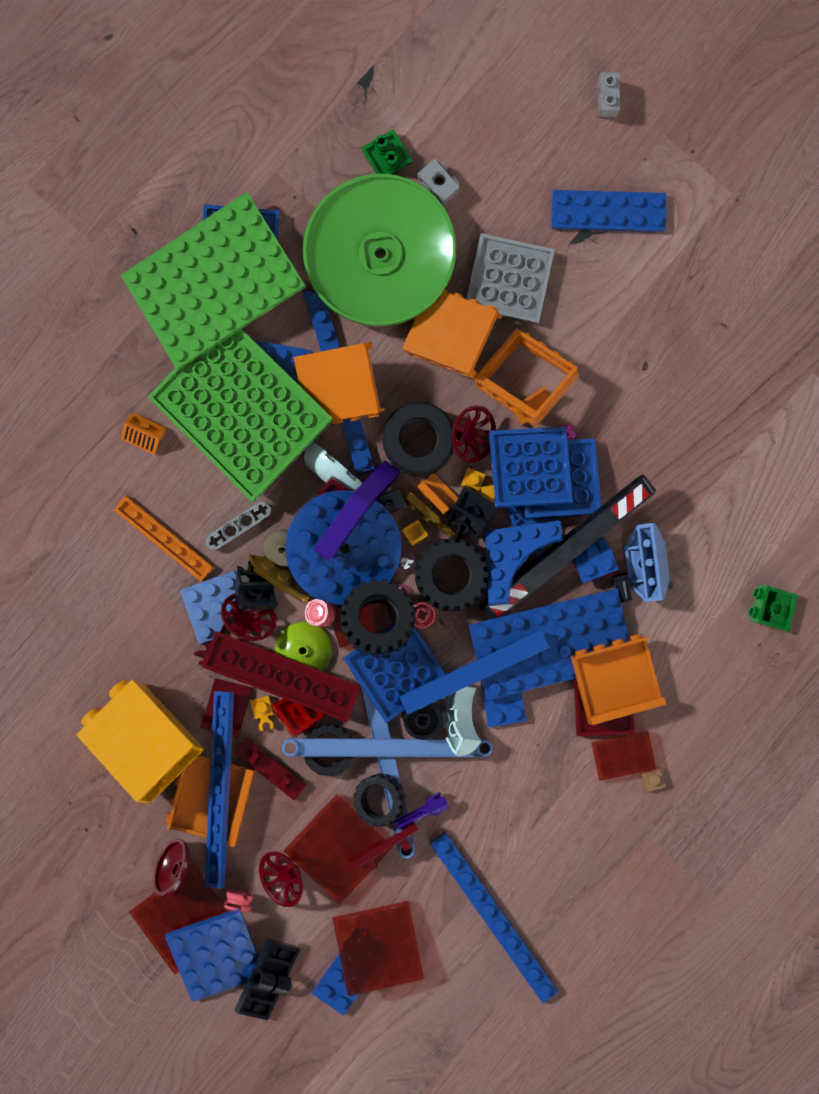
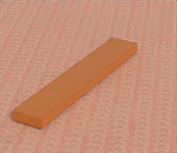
(163, 538)

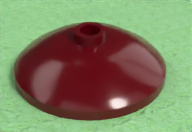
(171, 867)

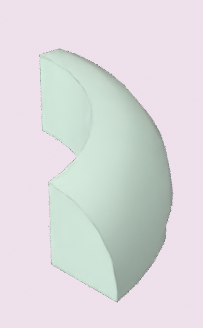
(326, 466)
(458, 721)

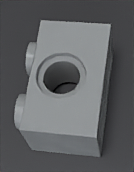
(608, 94)
(434, 171)

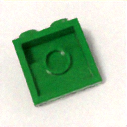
(772, 607)

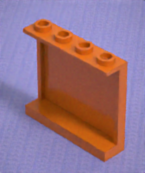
(452, 333)
(340, 381)
(617, 679)
(192, 799)

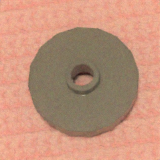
(271, 547)

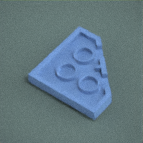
(205, 602)

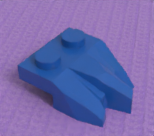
(595, 561)

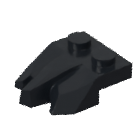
(471, 512)
(253, 590)

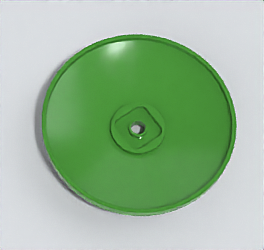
(372, 216)

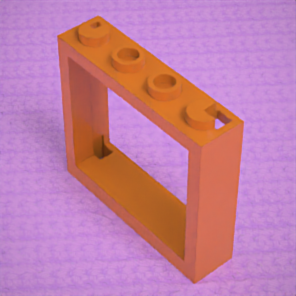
(509, 401)

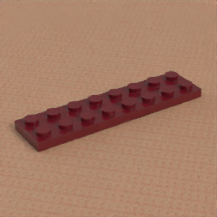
(281, 676)

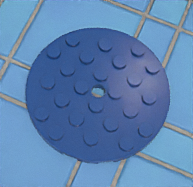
(371, 554)

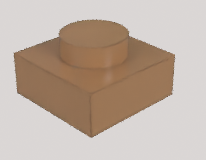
(653, 779)

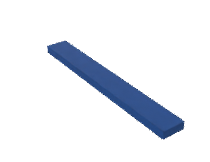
(474, 672)

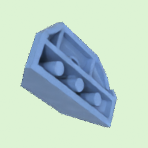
(647, 562)

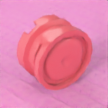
(320, 613)
(424, 615)
(238, 899)

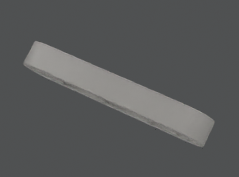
(240, 528)

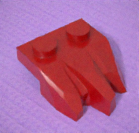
(295, 716)

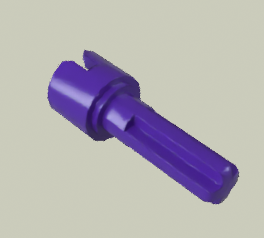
(434, 805)

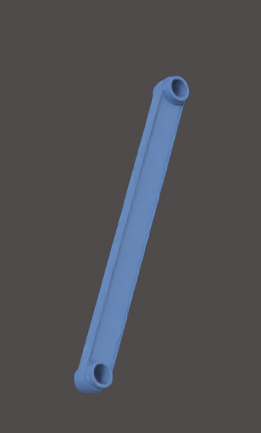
(376, 747)
(386, 764)

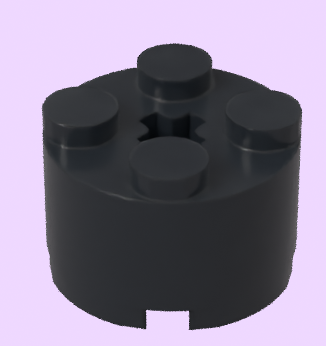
(419, 730)

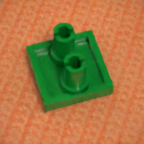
(386, 154)

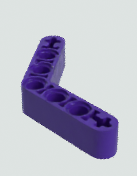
(355, 509)

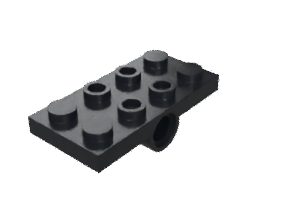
(268, 979)

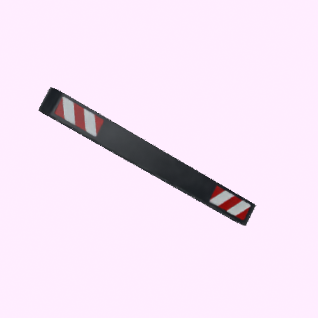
(574, 543)

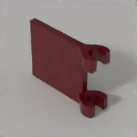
(241, 699)

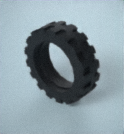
(324, 770)
(362, 806)

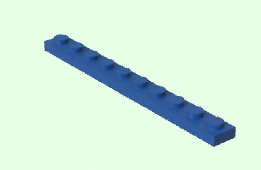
(327, 341)
(219, 789)
(494, 917)

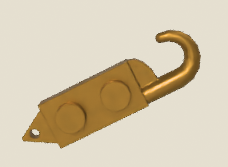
(427, 514)
(277, 576)

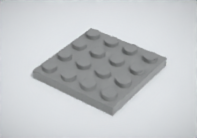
(511, 277)

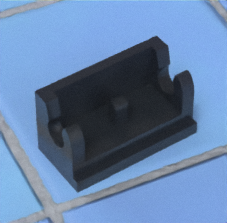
(396, 501)

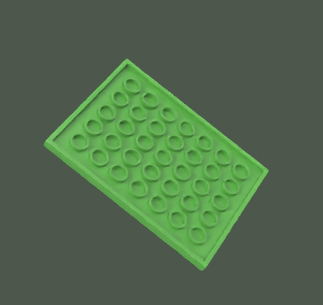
(213, 281)
(242, 412)

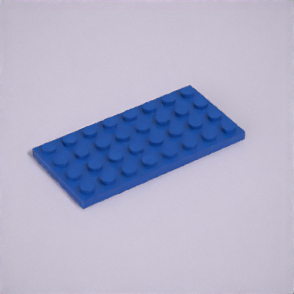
(566, 628)

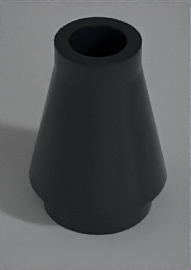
(623, 583)

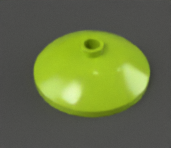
(313, 638)

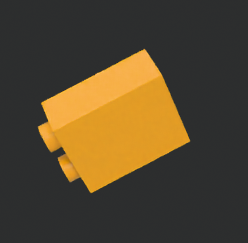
(138, 740)

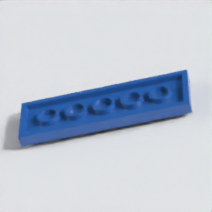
(608, 210)

